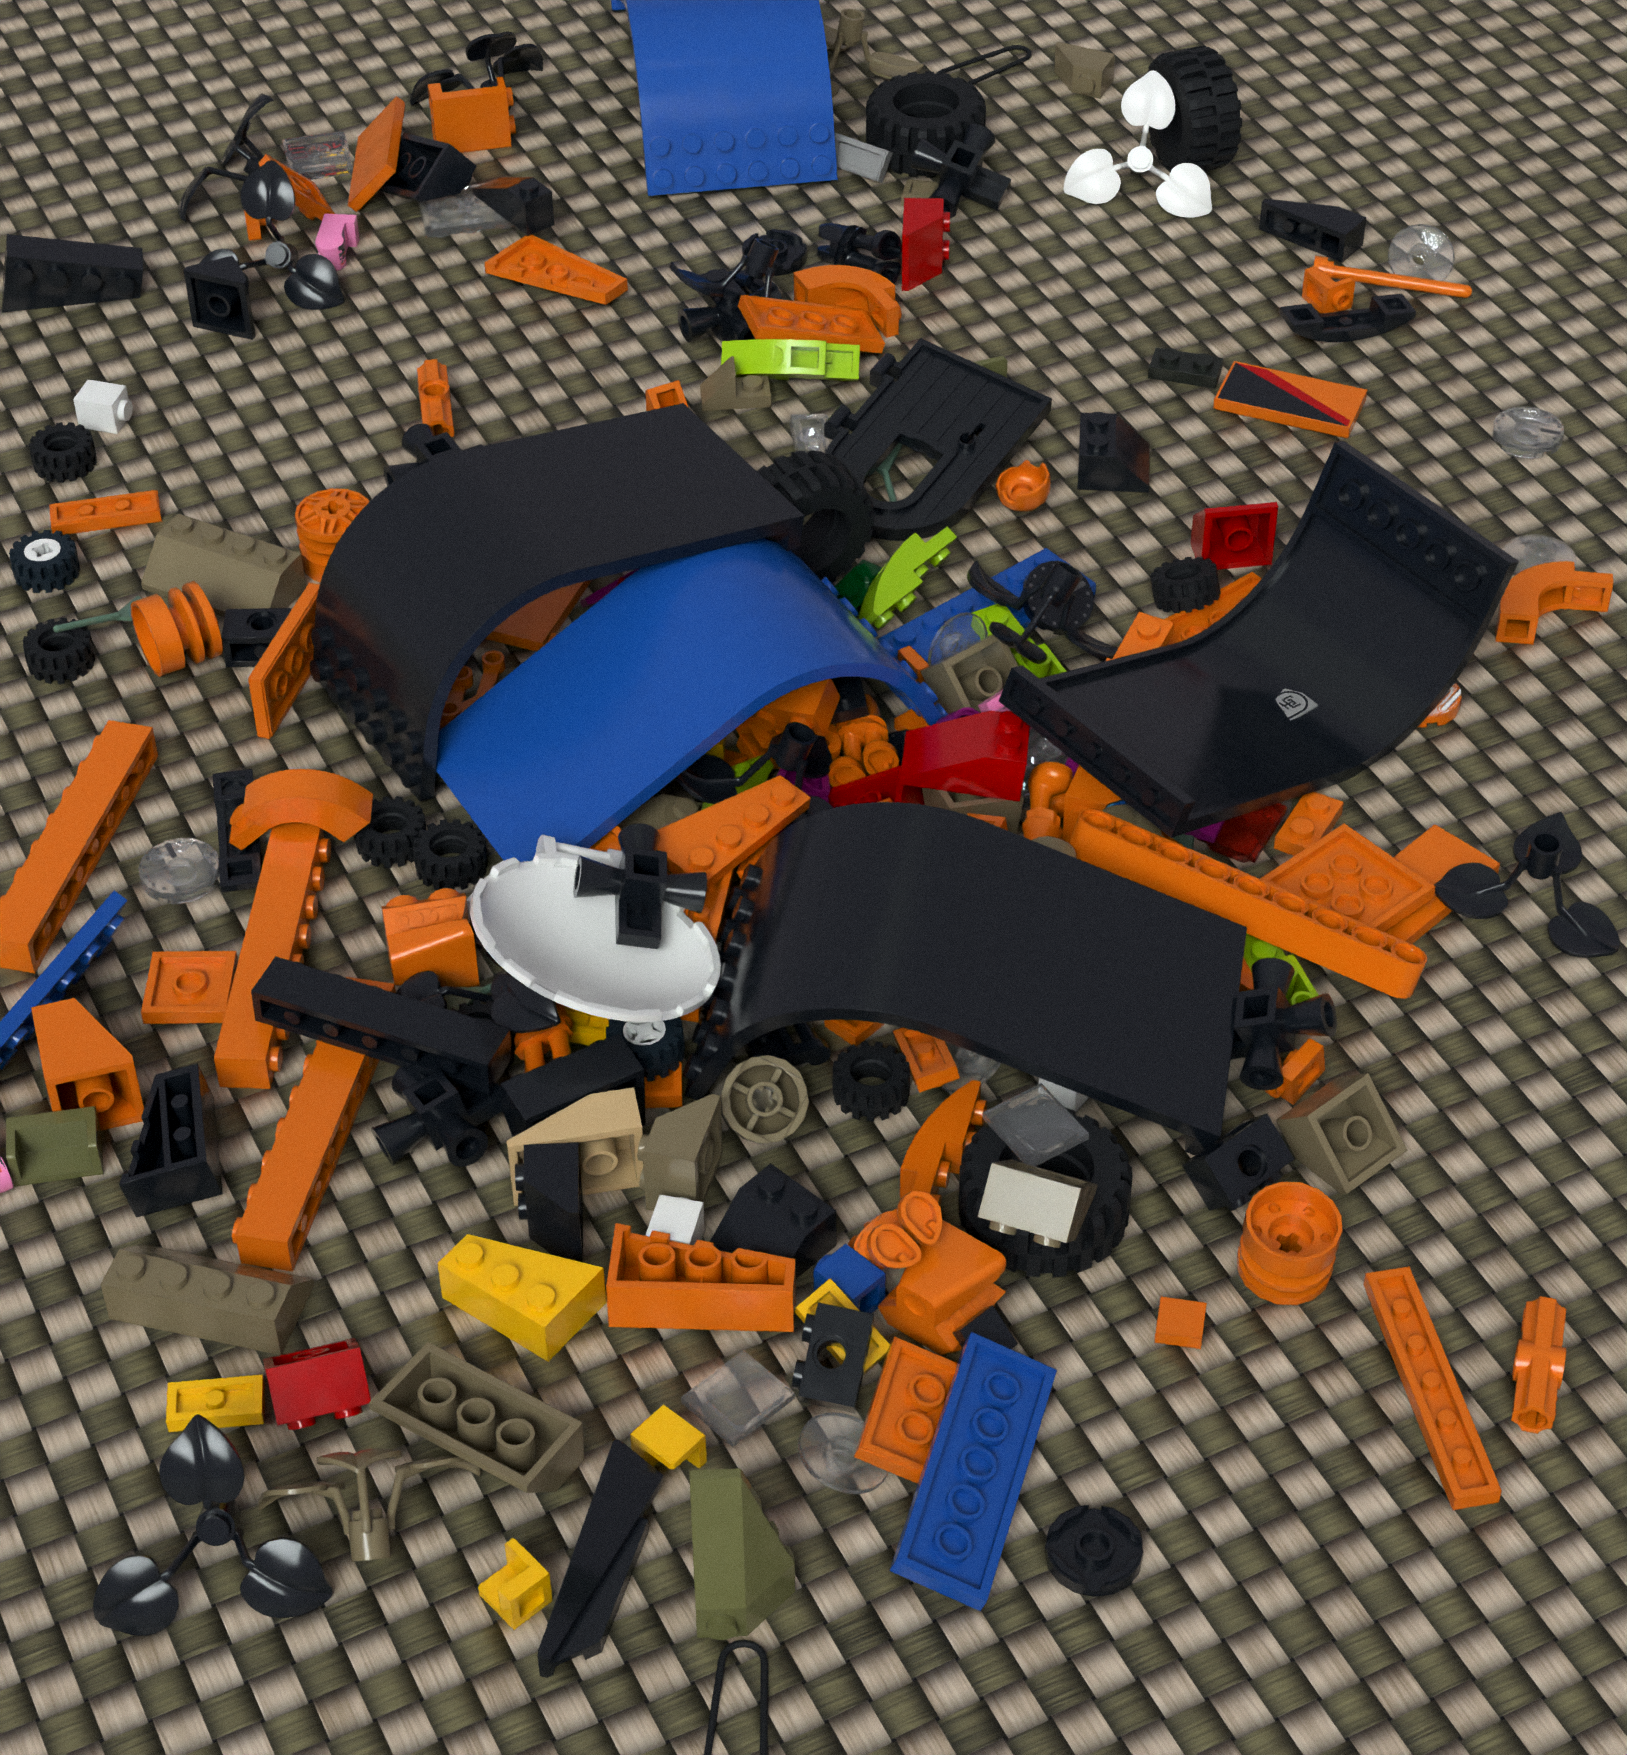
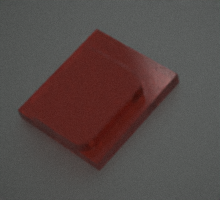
(1247, 834)

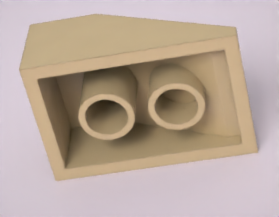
(607, 1136)

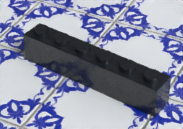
(382, 1024)

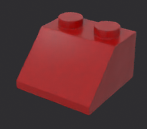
(923, 240)
(1235, 535)
(317, 1383)

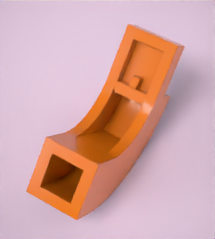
(852, 289)
(1548, 589)
(301, 797)

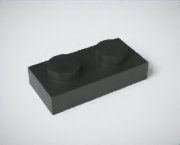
(1185, 367)

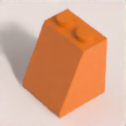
(86, 1065)

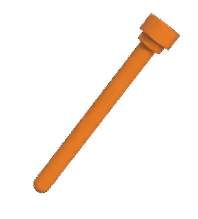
(1392, 280)

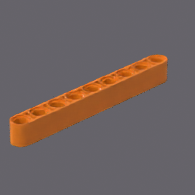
(1260, 906)

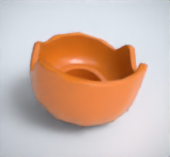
(1024, 486)

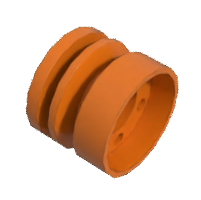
(322, 522)
(185, 625)
(1289, 1243)

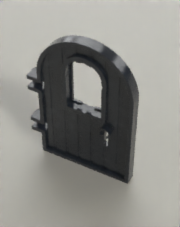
(936, 412)

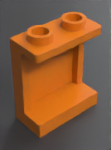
(472, 117)

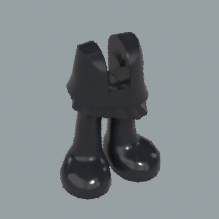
(848, 240)

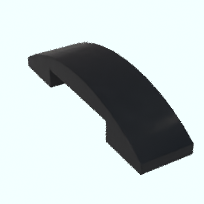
(1382, 316)
(237, 867)

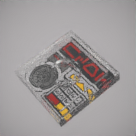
(319, 155)

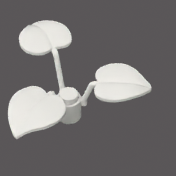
(1095, 177)

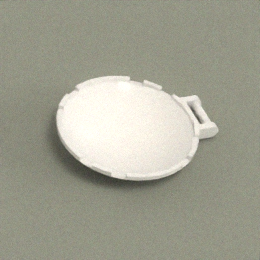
(570, 947)

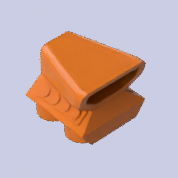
(431, 937)
(944, 1289)

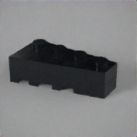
(67, 273)

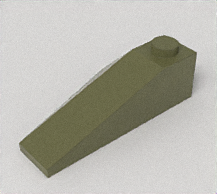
(737, 1556)

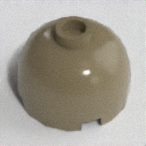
(764, 1099)

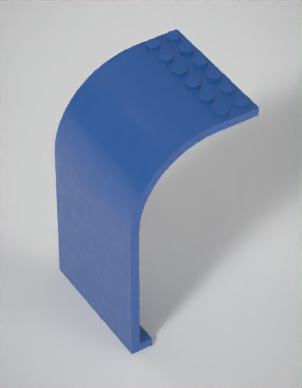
(732, 93)
(651, 689)

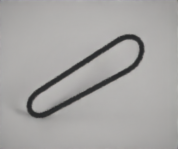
(985, 56)
(763, 1694)

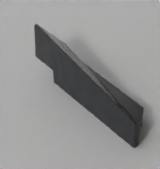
(601, 1560)

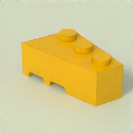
(522, 1291)

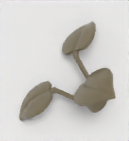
(847, 36)
(368, 1529)

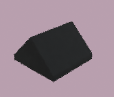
(220, 297)

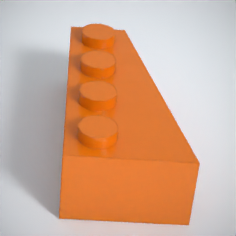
(697, 1286)

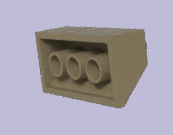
(226, 565)
(205, 1297)
(483, 1420)

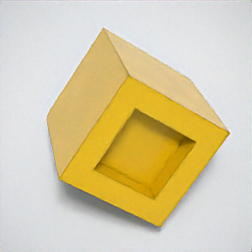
(669, 1440)
(517, 1588)

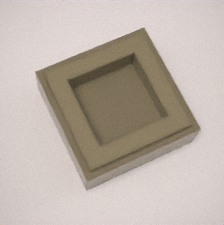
(918, 189)

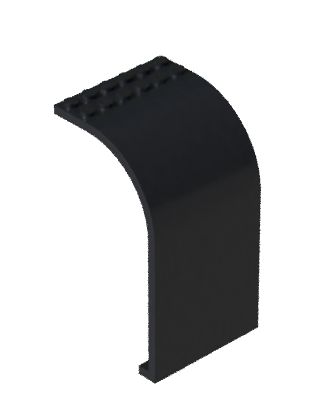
(496, 528)
(1358, 613)
(984, 946)

